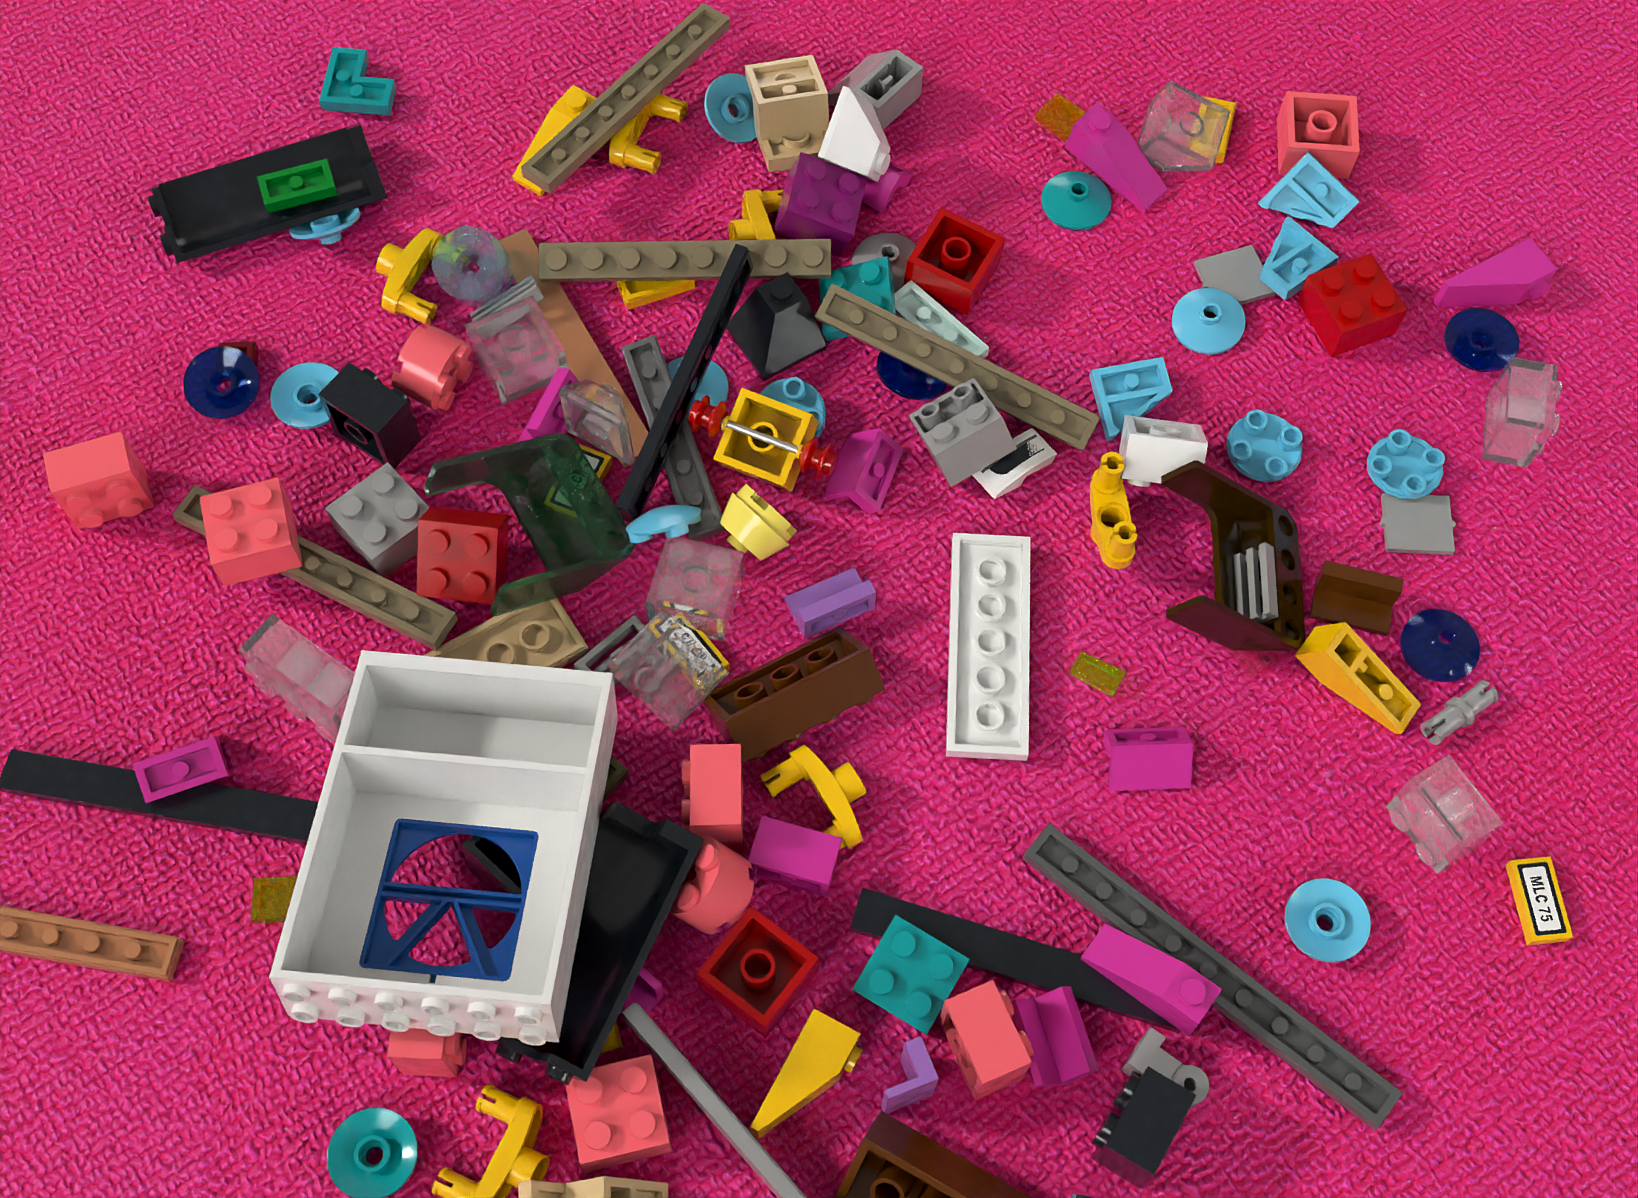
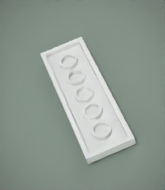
(989, 647)

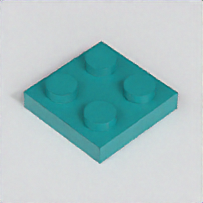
(868, 280)
(911, 974)

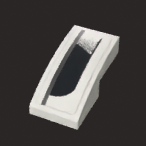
(1011, 470)

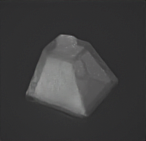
(598, 417)

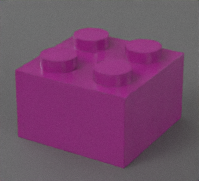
(820, 202)

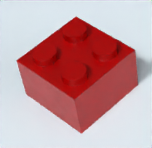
(954, 260)
(1351, 304)
(461, 554)
(758, 971)

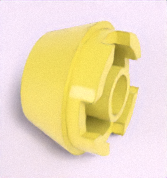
(755, 524)

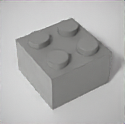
(379, 520)

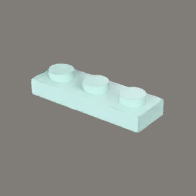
(922, 310)

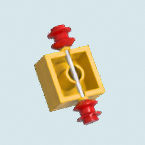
(765, 438)

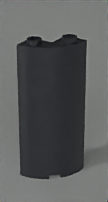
(226, 203)
(627, 899)

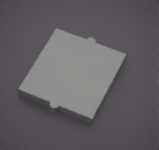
(1234, 273)
(1418, 525)

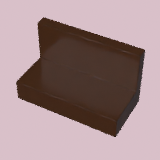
(1355, 597)

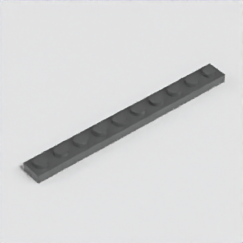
(1241, 997)

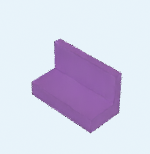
(831, 602)
(920, 1076)

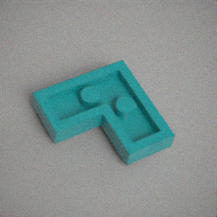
(348, 88)

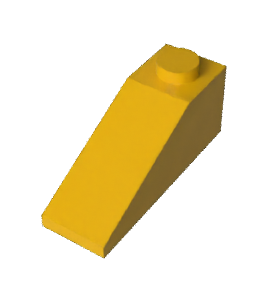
(559, 116)
(1357, 674)
(812, 1067)

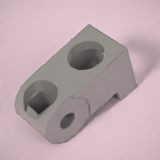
(1150, 1054)

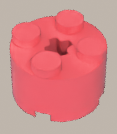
(432, 366)
(714, 888)

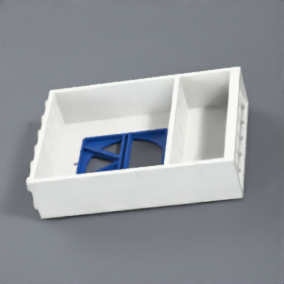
(433, 756)

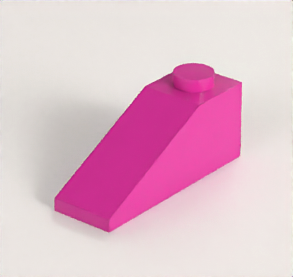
(1114, 156)
(1500, 280)
(1152, 977)

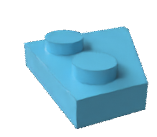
(1310, 194)
(1294, 258)
(1129, 391)

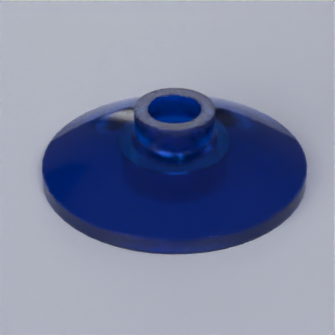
(1481, 328)
(210, 371)
(907, 380)
(1429, 655)

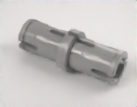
(1459, 712)

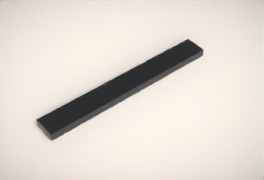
(685, 384)
(120, 791)
(1005, 955)

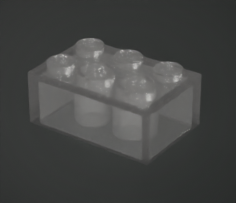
(299, 673)

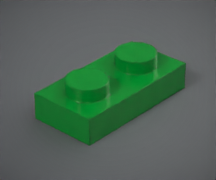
(297, 185)

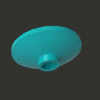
(1074, 210)
(356, 1139)

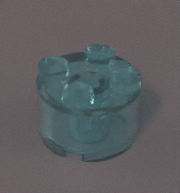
(473, 245)

